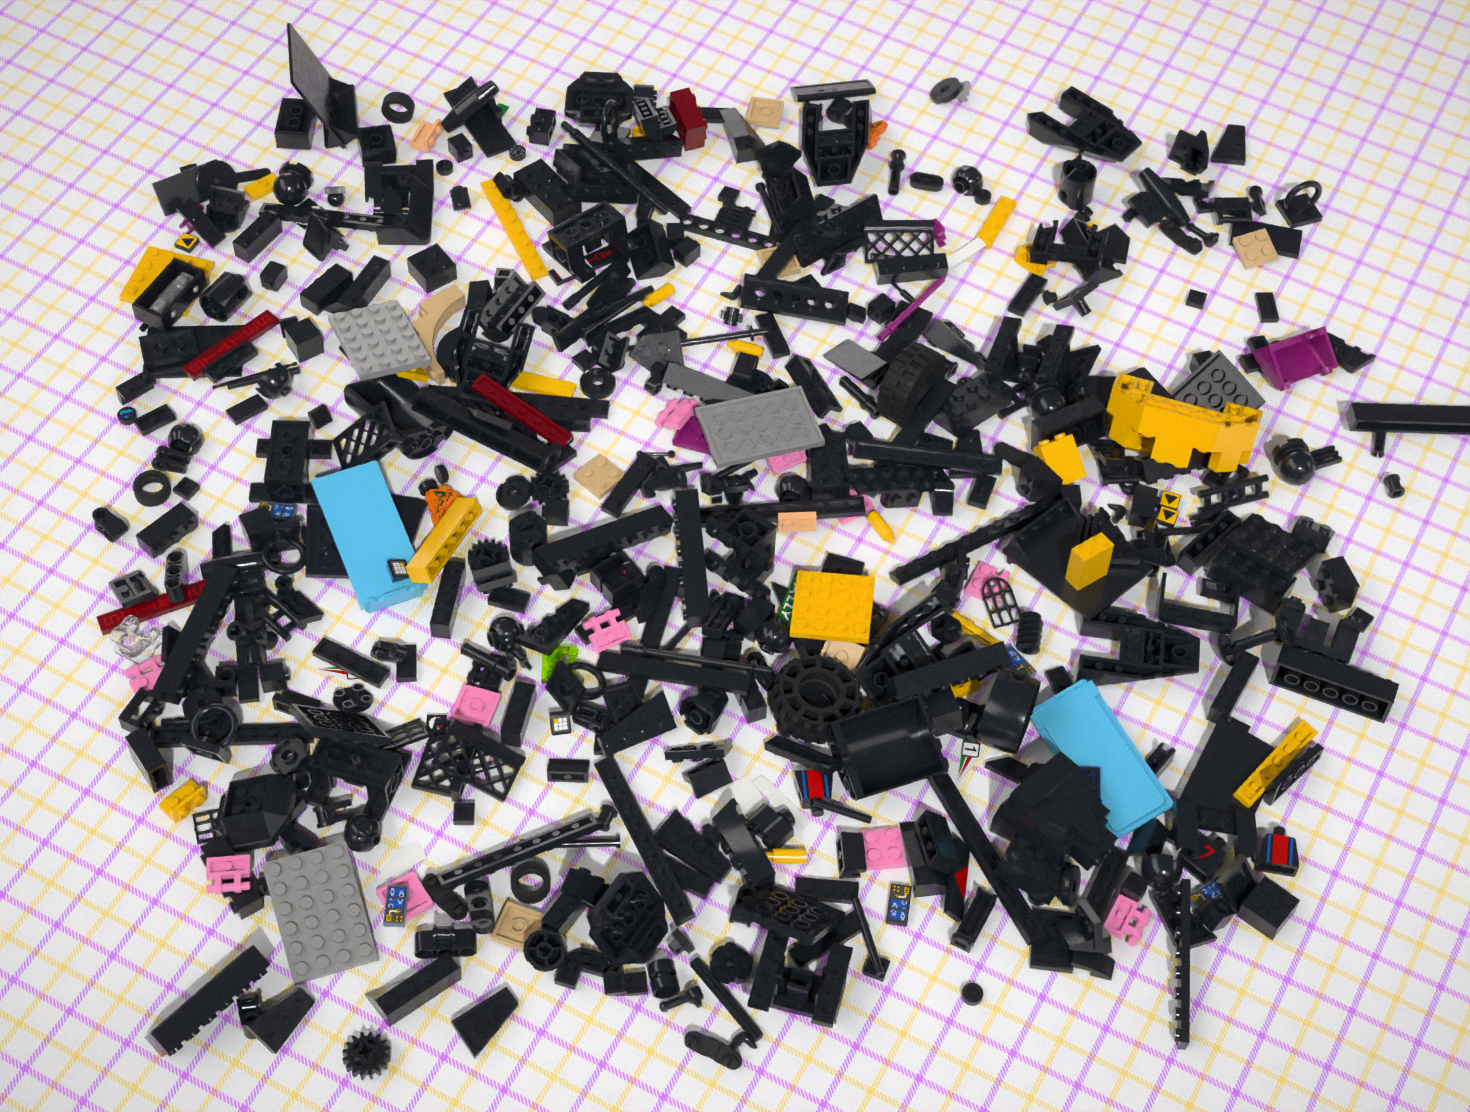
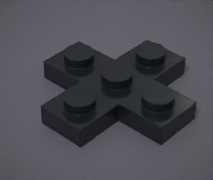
(665, 322)

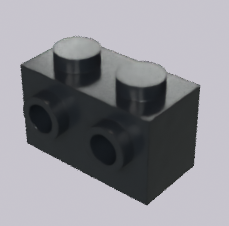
(541, 126)

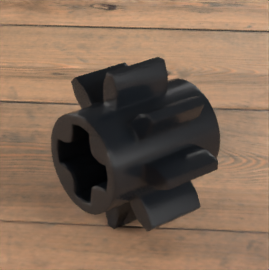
(731, 316)

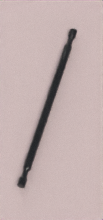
(256, 374)

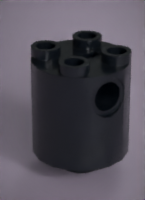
(1077, 183)
(224, 296)
(525, 534)

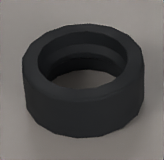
(395, 116)
(157, 498)
(527, 896)

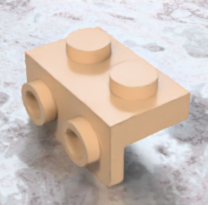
(426, 135)
(796, 521)

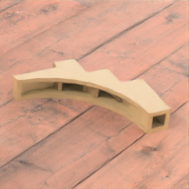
(433, 315)

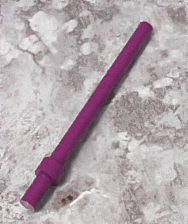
(891, 327)

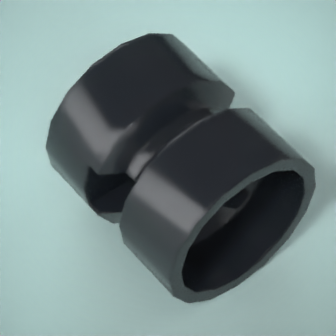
(663, 978)

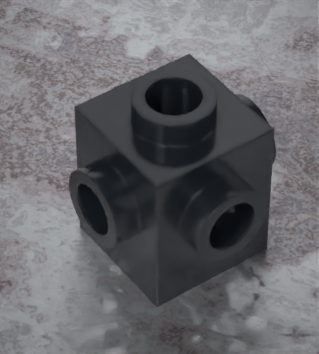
(946, 628)

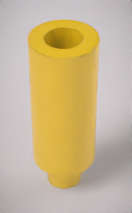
(659, 295)
(742, 346)
(881, 527)
(787, 856)

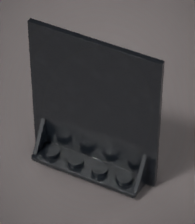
(327, 97)
(1045, 551)

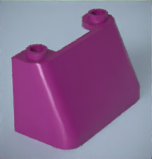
(1297, 358)

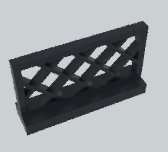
(895, 227)
(382, 445)
(482, 744)
(456, 786)

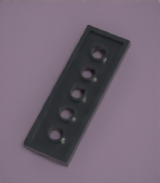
(786, 307)

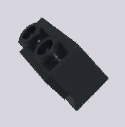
(146, 720)

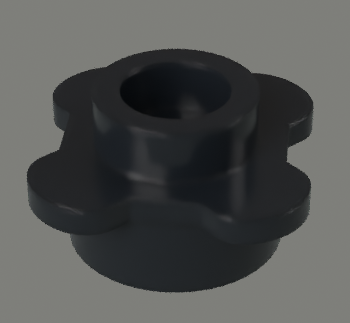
(1083, 213)

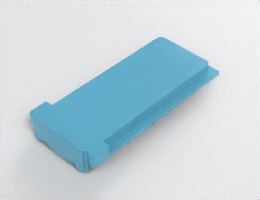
(367, 534)
(1091, 736)

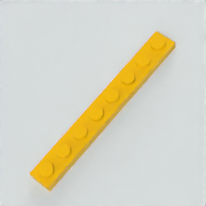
(514, 231)

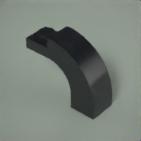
(445, 354)
(291, 838)

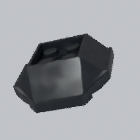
(590, 93)
(256, 811)
(628, 920)

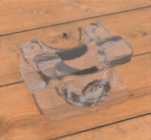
(133, 645)

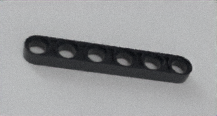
(728, 230)

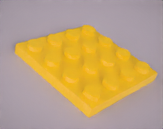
(152, 265)
(832, 607)

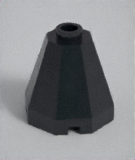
(704, 710)

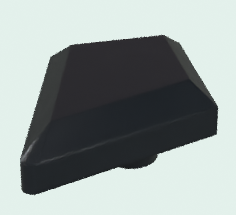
(834, 262)

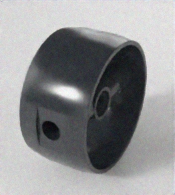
(1008, 710)

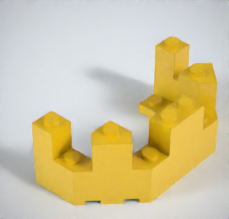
(1180, 426)

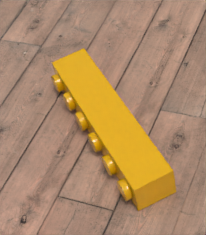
(443, 540)

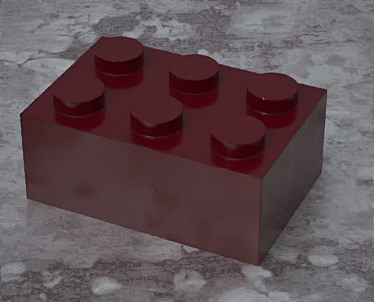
(688, 119)

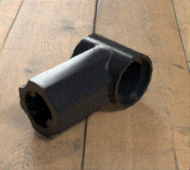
(764, 680)

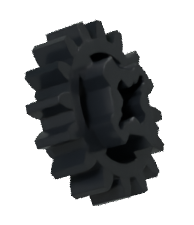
(549, 486)
(487, 555)
(355, 1056)

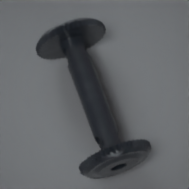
(1282, 630)

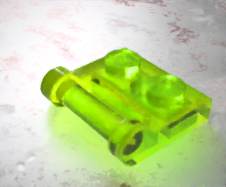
(549, 662)

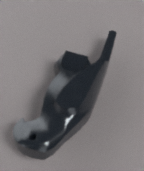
(668, 479)

